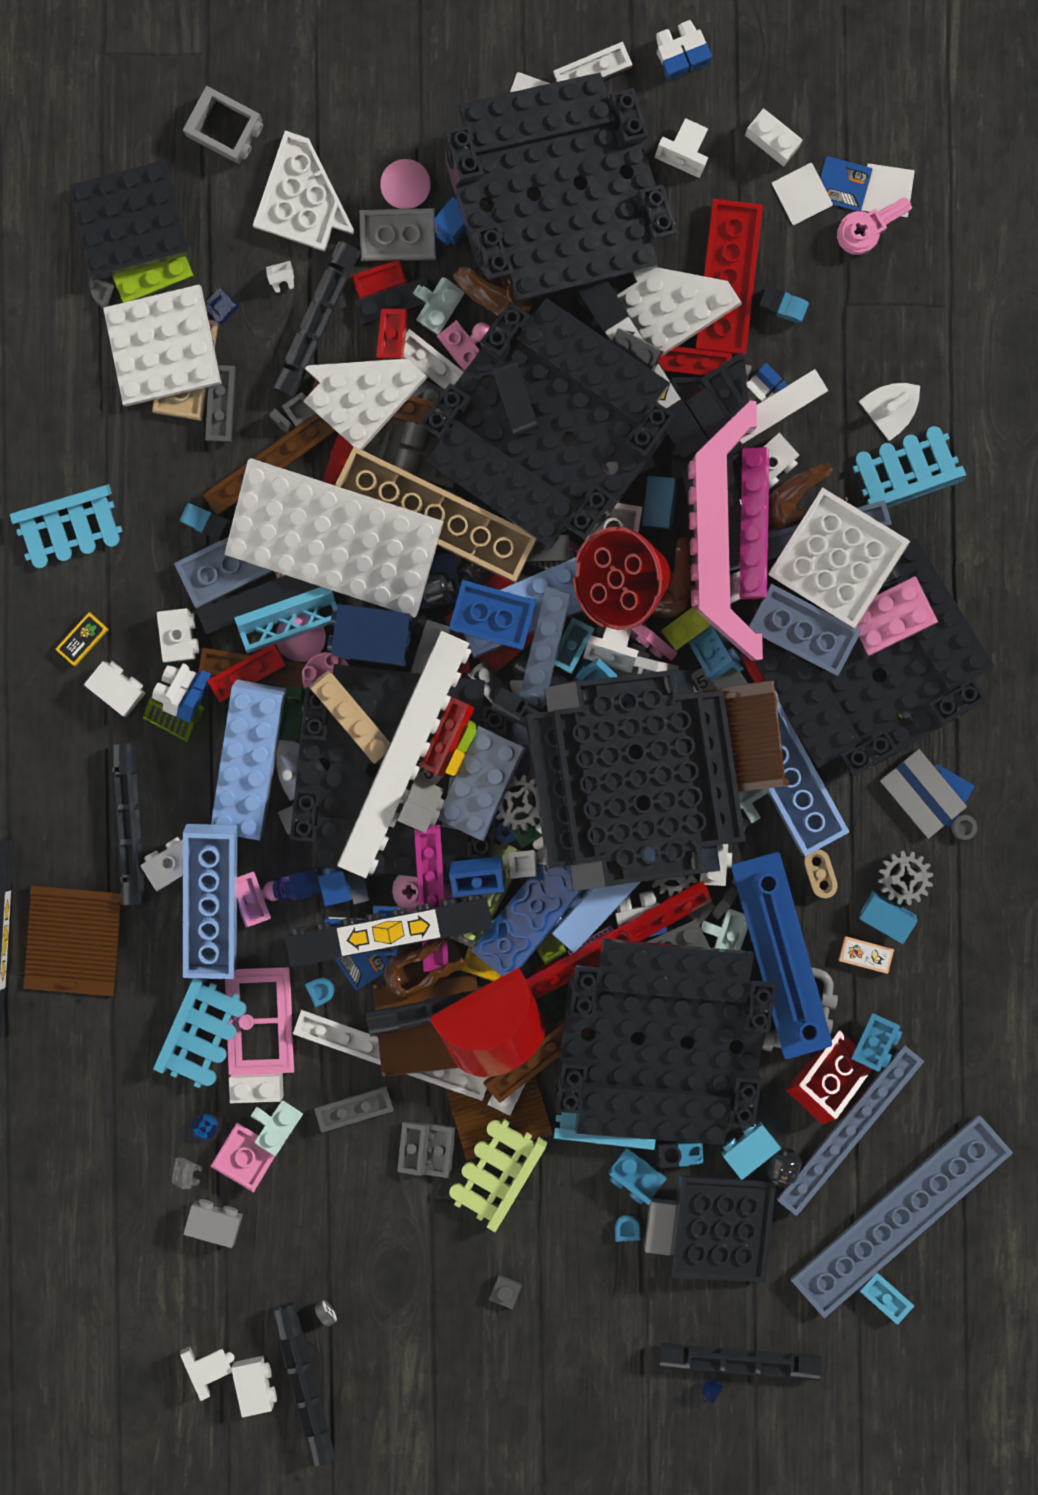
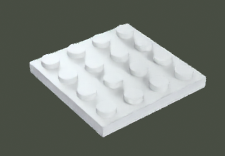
(162, 345)
(839, 558)

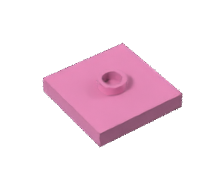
(242, 1158)

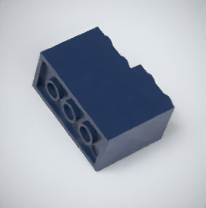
(371, 635)

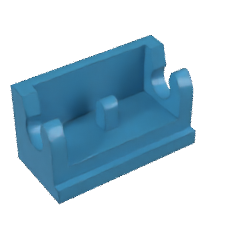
(660, 503)
(888, 917)

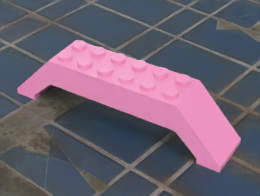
(712, 536)

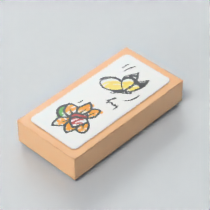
(866, 954)

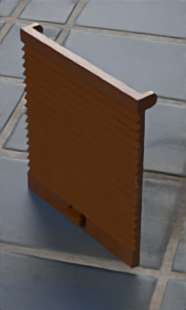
(754, 735)
(72, 940)
(417, 1047)
(474, 1116)

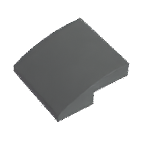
(426, 1149)

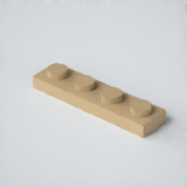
(350, 716)

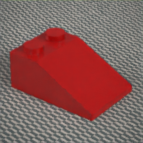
(829, 1080)

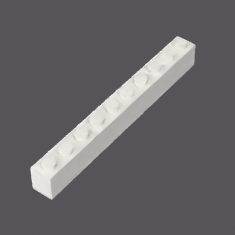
(403, 753)

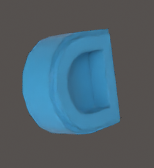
(320, 990)
(627, 1228)

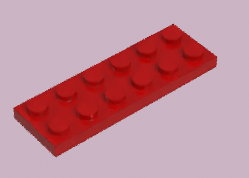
(732, 258)

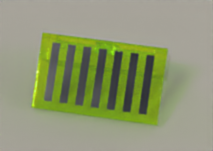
(172, 724)

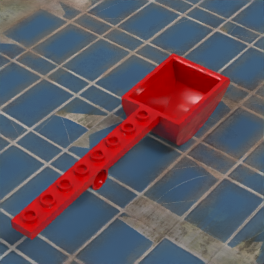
(502, 1021)

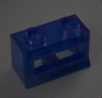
(296, 886)

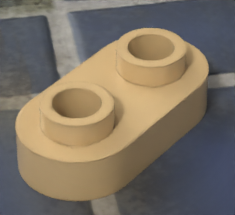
(820, 873)

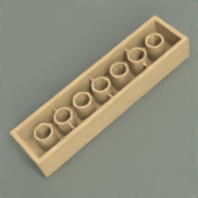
(466, 527)

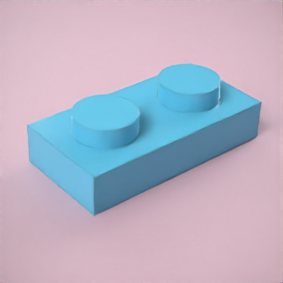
(886, 1298)

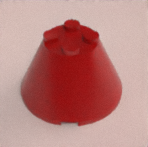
(620, 578)

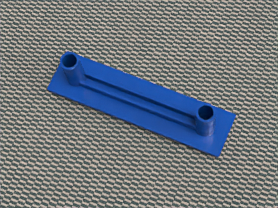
(526, 919)
(782, 954)

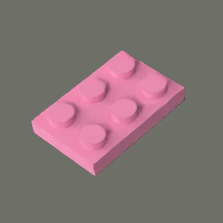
(895, 616)

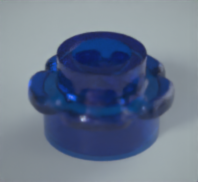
(711, 1391)

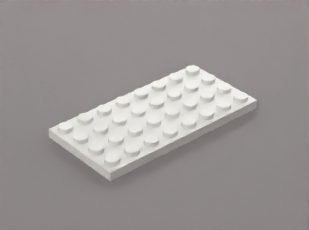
(333, 537)

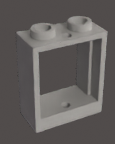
(201, 113)

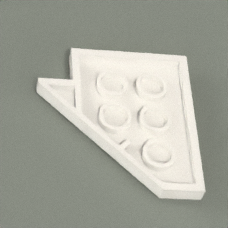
(300, 197)
(676, 305)
(362, 395)

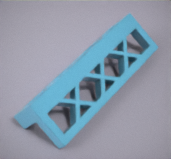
(280, 613)

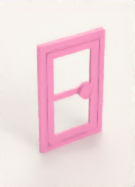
(285, 1063)

